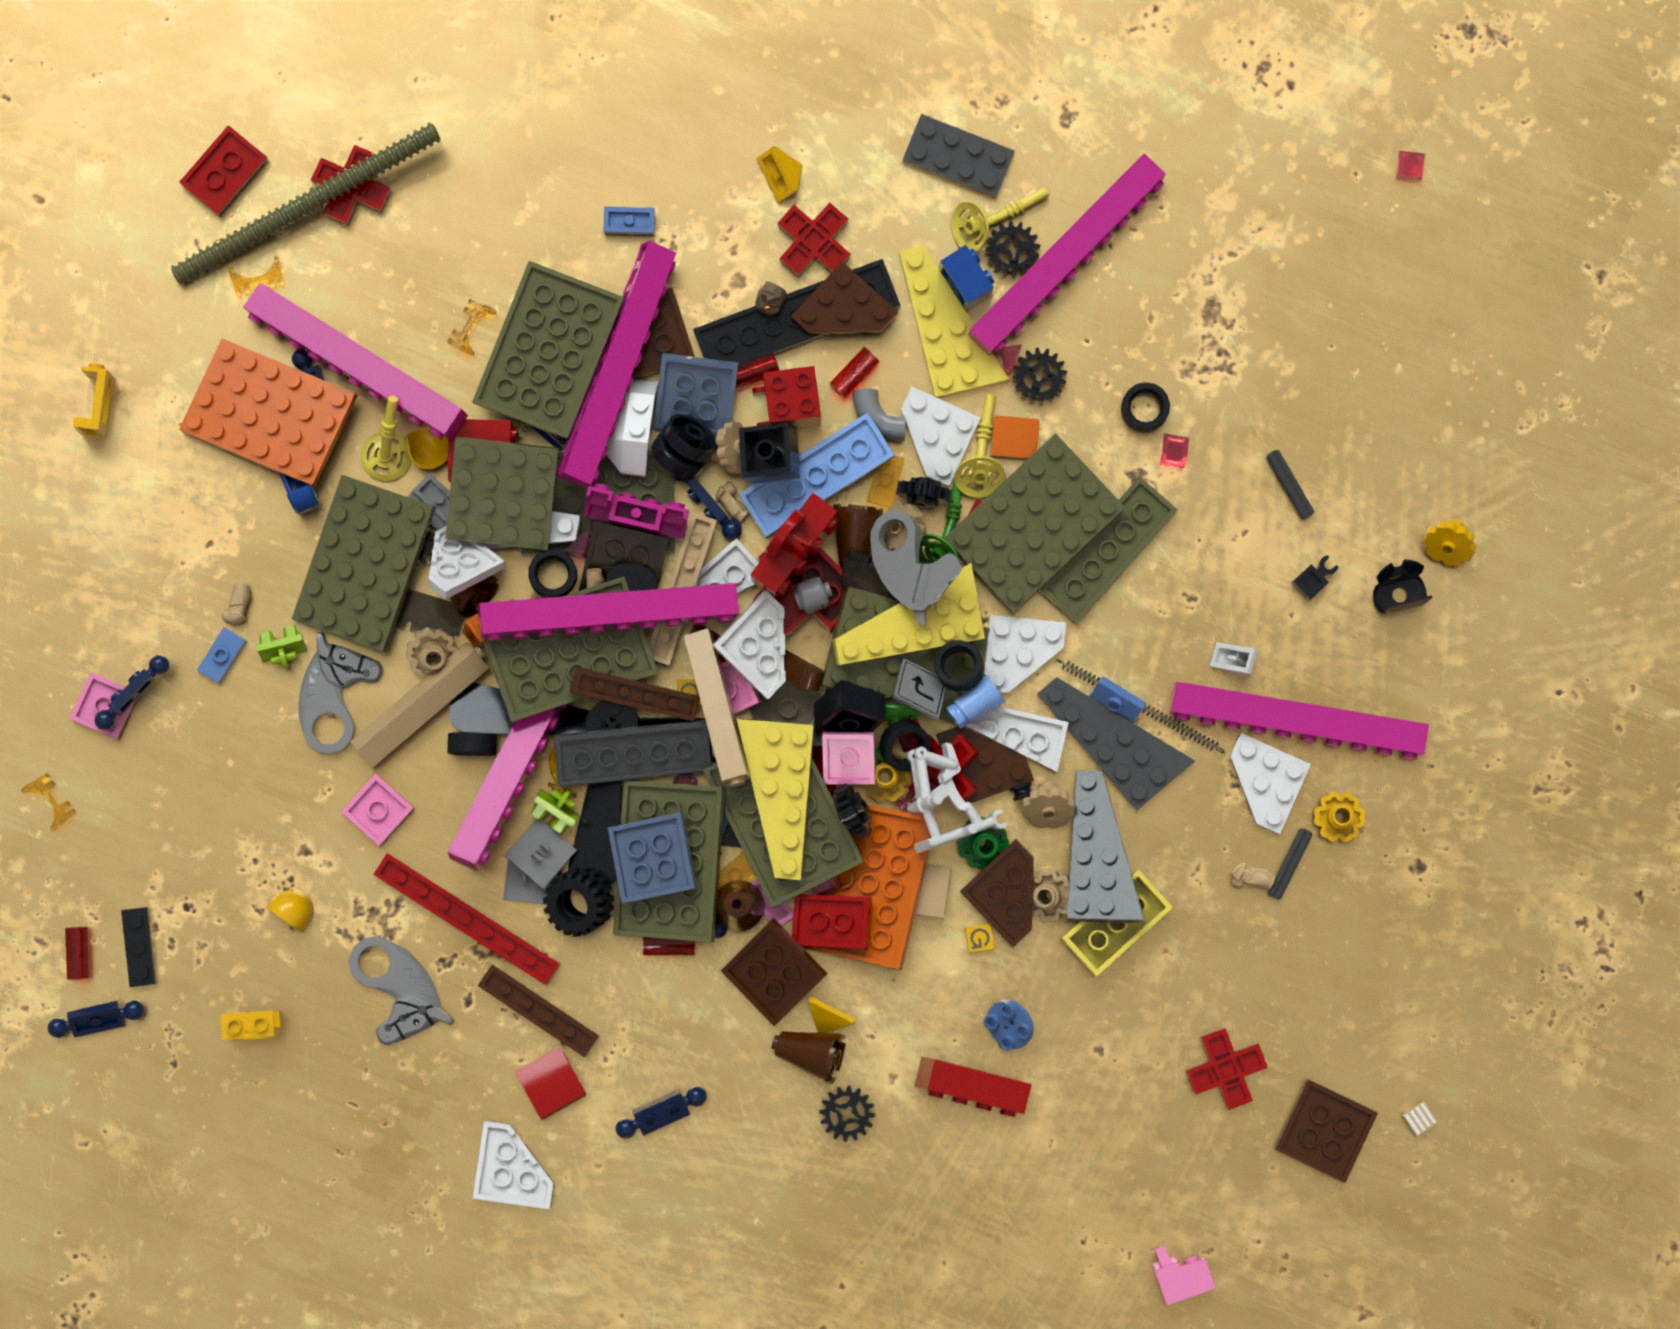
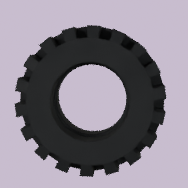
(565, 914)

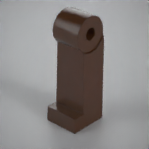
(802, 672)

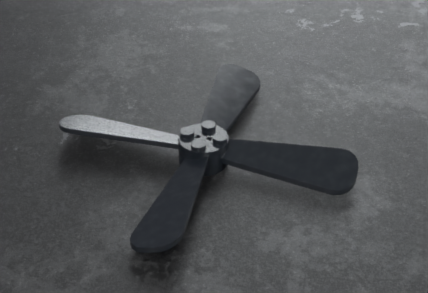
(484, 711)

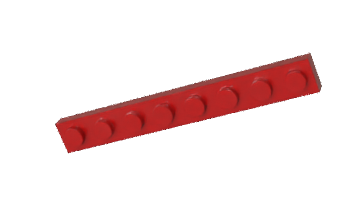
(466, 919)

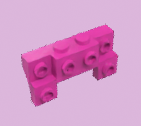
(627, 511)

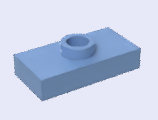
(629, 220)
(221, 655)
(1117, 699)

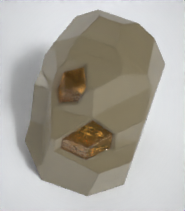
(770, 298)

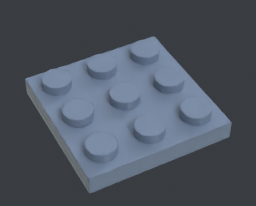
(697, 389)
(652, 858)

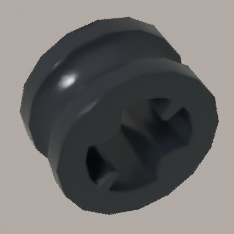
(1021, 791)

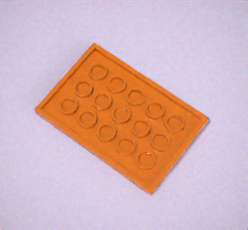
(268, 412)
(893, 880)

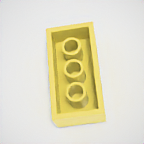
(1103, 942)

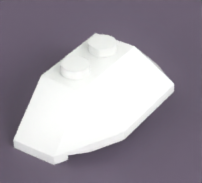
(634, 425)

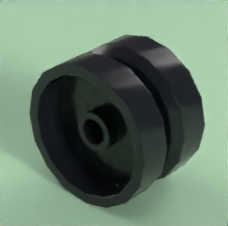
(684, 446)

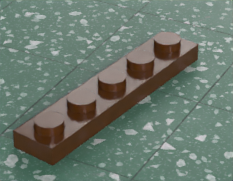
(635, 693)
(538, 1010)

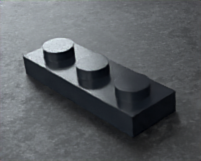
(138, 947)

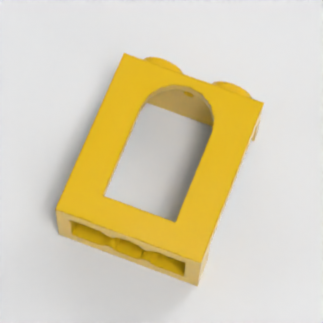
(102, 402)
(251, 1025)

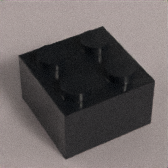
(769, 452)
(849, 709)

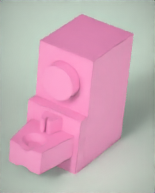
(1181, 1281)

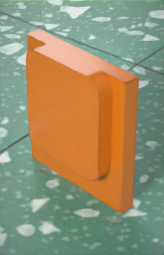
(1014, 437)

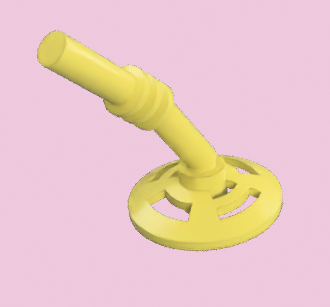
(982, 225)
(386, 450)
(977, 463)

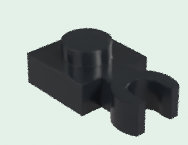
(1313, 580)

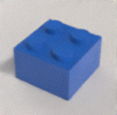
(966, 277)

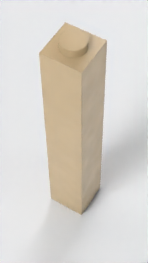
(420, 704)
(717, 708)

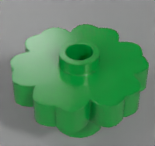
(978, 855)

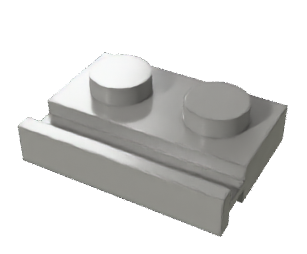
(435, 494)

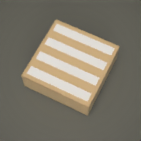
(1419, 1118)

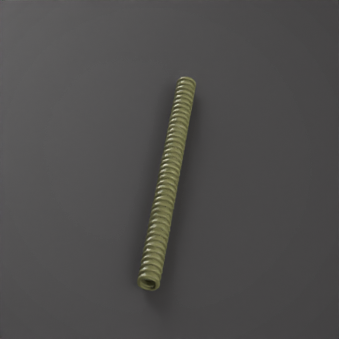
(304, 204)

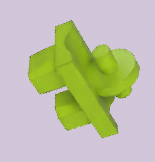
(281, 649)
(558, 805)

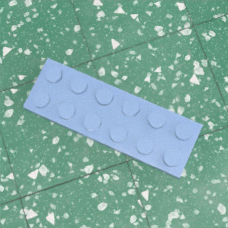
(823, 471)

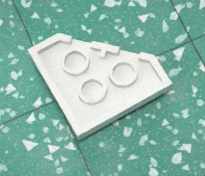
(938, 433)
(459, 564)
(757, 644)
(1020, 648)
(1267, 780)
(509, 1170)

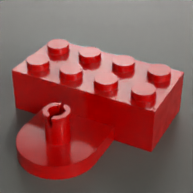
(793, 544)
(828, 571)

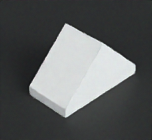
(1233, 659)

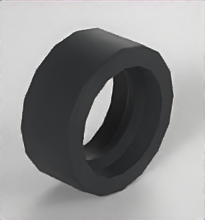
(1153, 389)
(552, 554)
(956, 647)
(893, 732)
(471, 744)

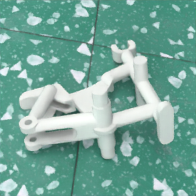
(928, 799)

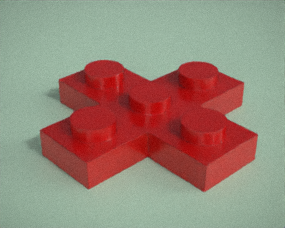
(370, 194)
(813, 238)
(965, 754)
(1226, 1069)

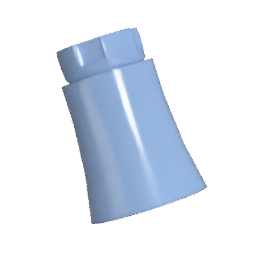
(975, 702)

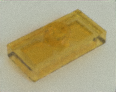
(885, 482)
(736, 870)

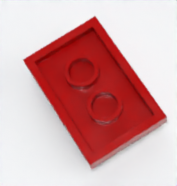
(223, 170)
(832, 921)

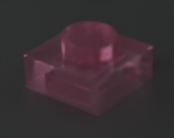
(1410, 165)

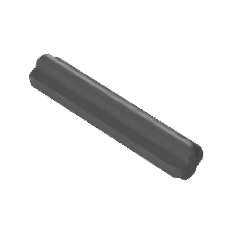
(1290, 484)
(1290, 863)

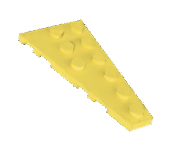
(943, 327)
(898, 631)
(780, 777)

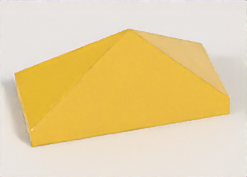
(781, 172)
(827, 1017)

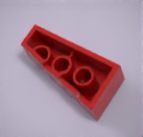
(972, 1085)

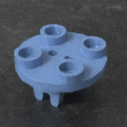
(1004, 1014)

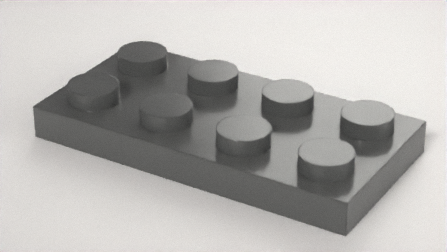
(958, 156)

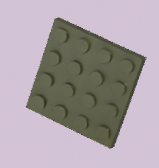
(501, 493)

